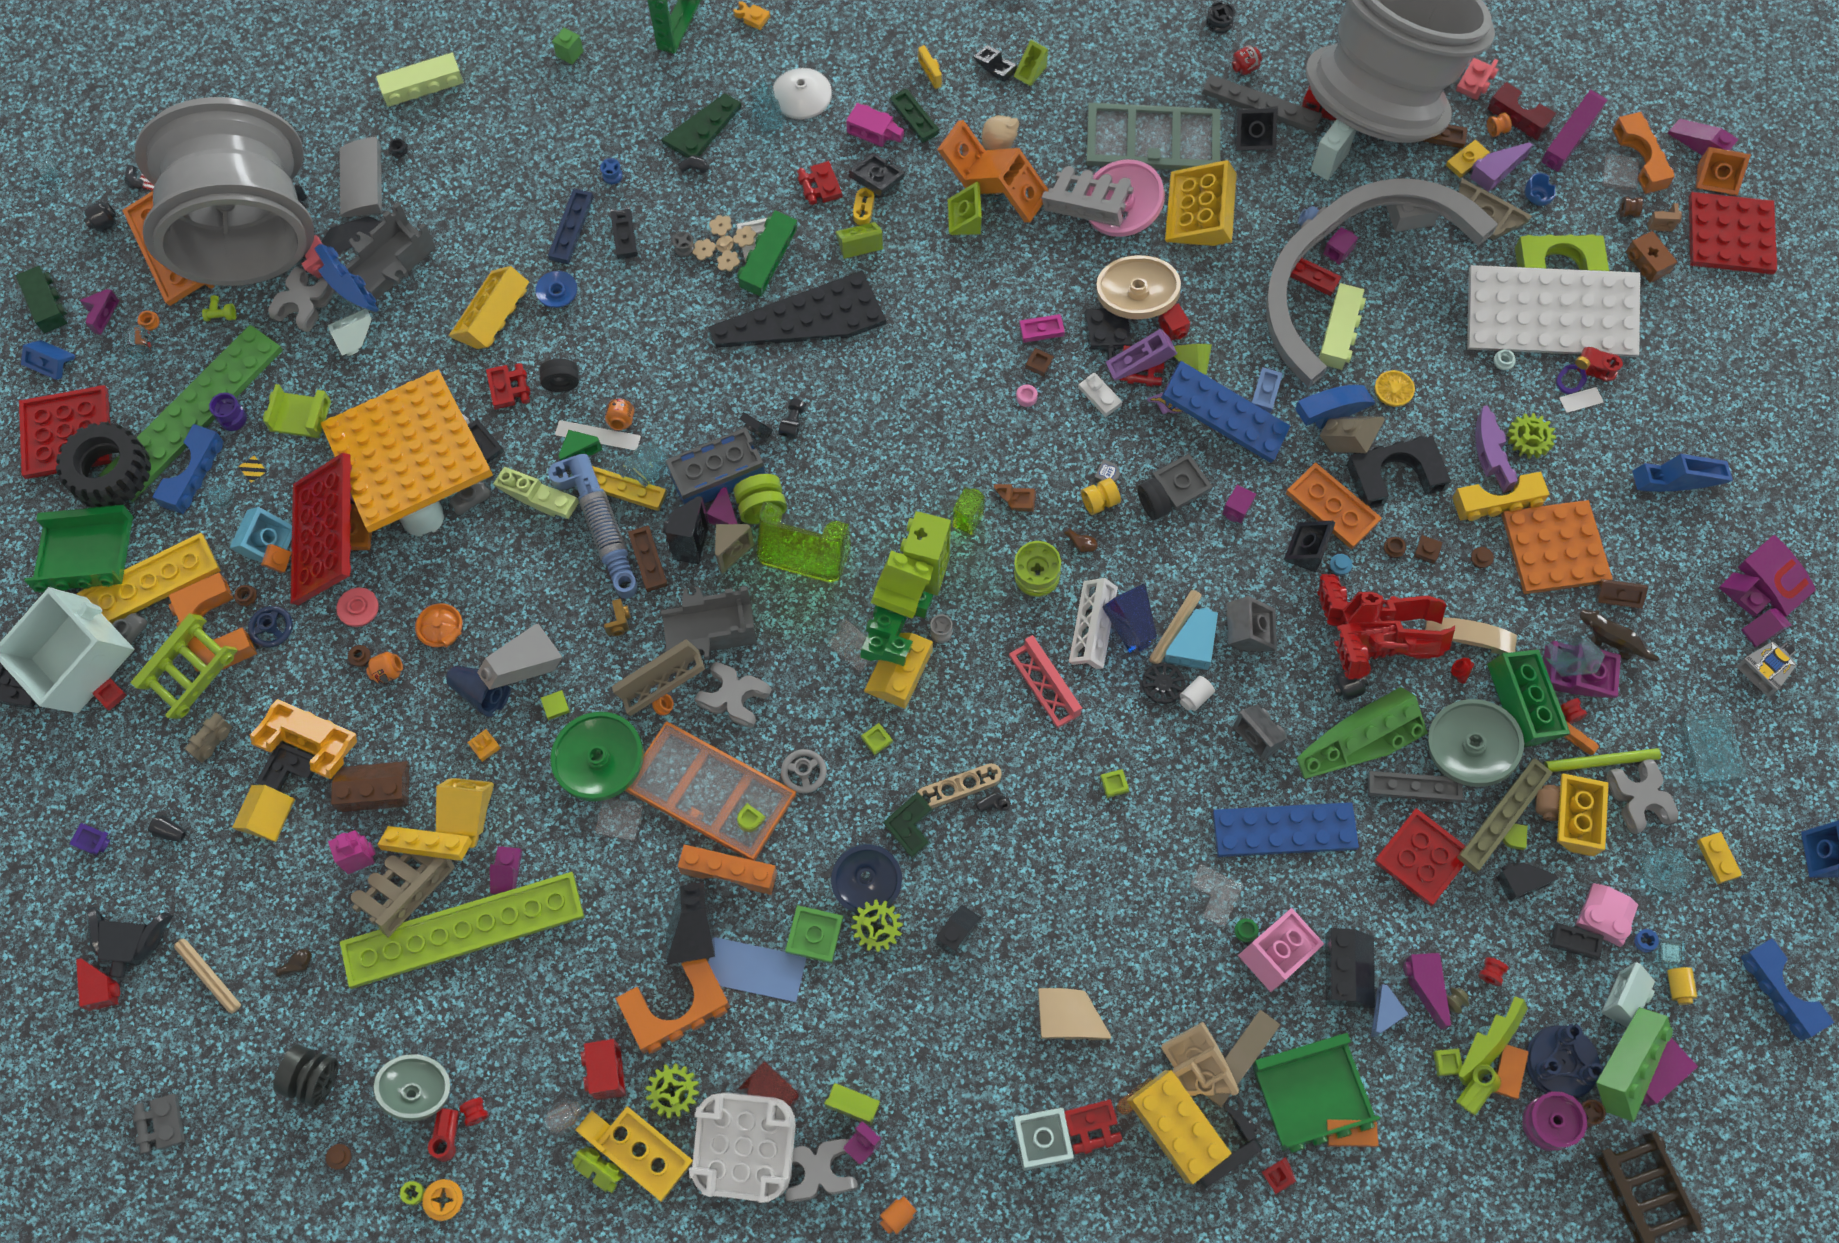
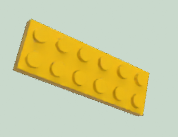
(155, 578)

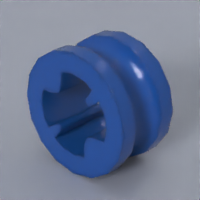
(1644, 946)

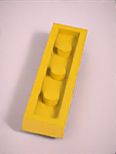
(630, 489)
(424, 843)

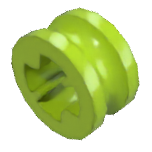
(409, 1185)

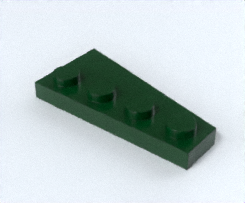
(703, 127)

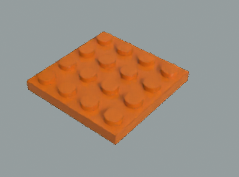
(1556, 547)

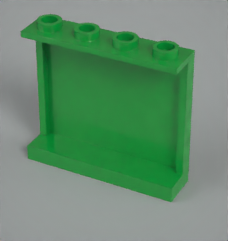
(82, 548)
(1309, 1088)

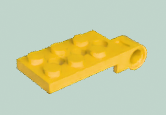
(601, 1136)

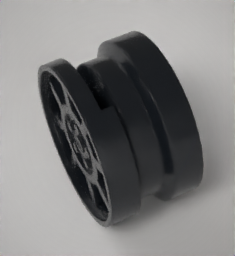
(1221, 17)

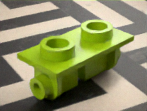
(607, 1173)

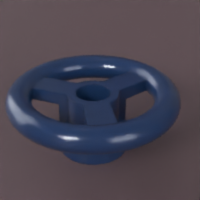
(264, 618)

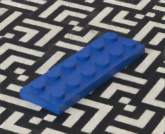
(1225, 411)
(1285, 829)

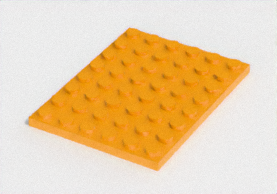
(406, 450)

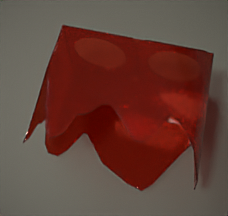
(769, 1083)

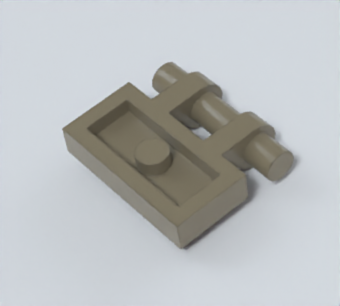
(210, 735)

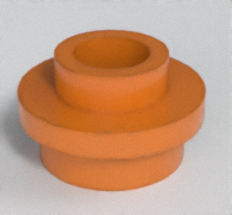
(146, 316)
(663, 705)

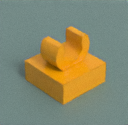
(484, 745)

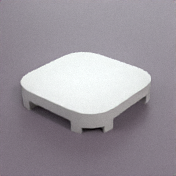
(743, 1147)

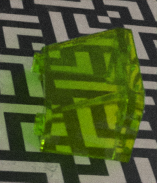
(800, 549)

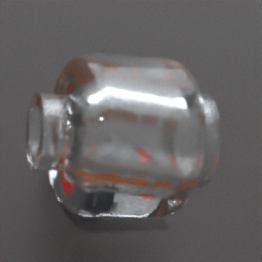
(563, 1116)

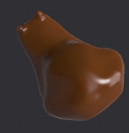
(1082, 543)

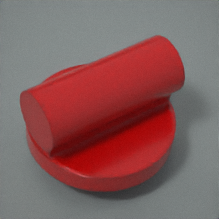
(1461, 669)

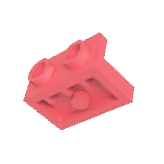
(1476, 78)

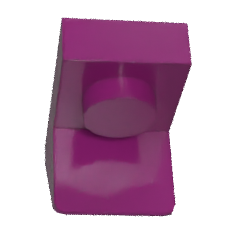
(100, 309)
(1741, 590)
(505, 869)
(862, 1143)

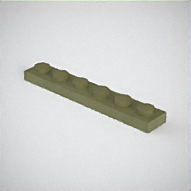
(1504, 815)

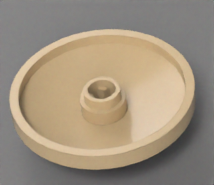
(1138, 287)

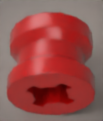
(1573, 711)
(1493, 971)
(473, 1111)

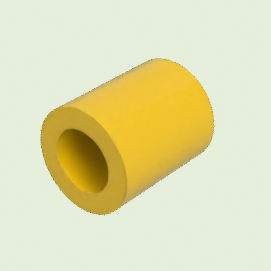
(1682, 985)

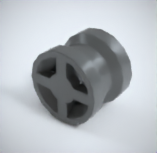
(681, 239)

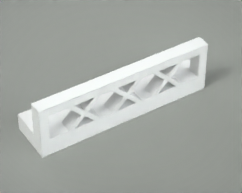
(1099, 624)

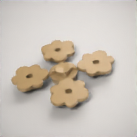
(725, 243)

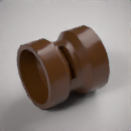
(1595, 1112)

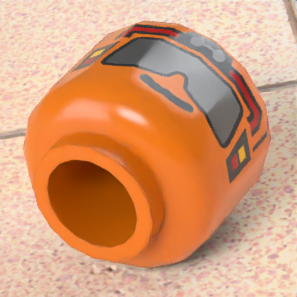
(384, 667)

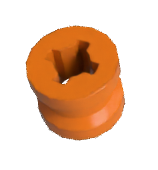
(1499, 124)

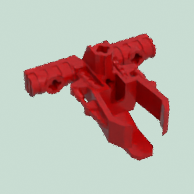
(1377, 630)

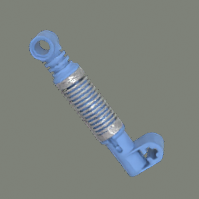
(593, 501)

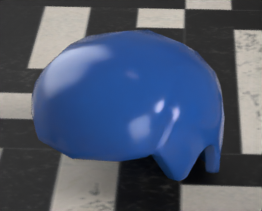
(1539, 190)

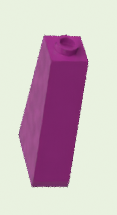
(1574, 131)

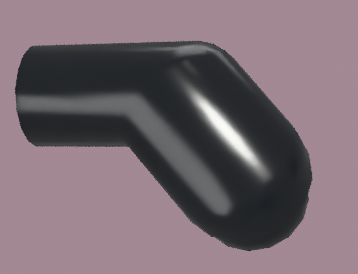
(694, 162)

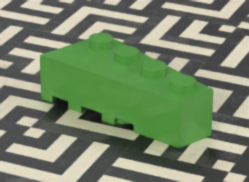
(1634, 1064)

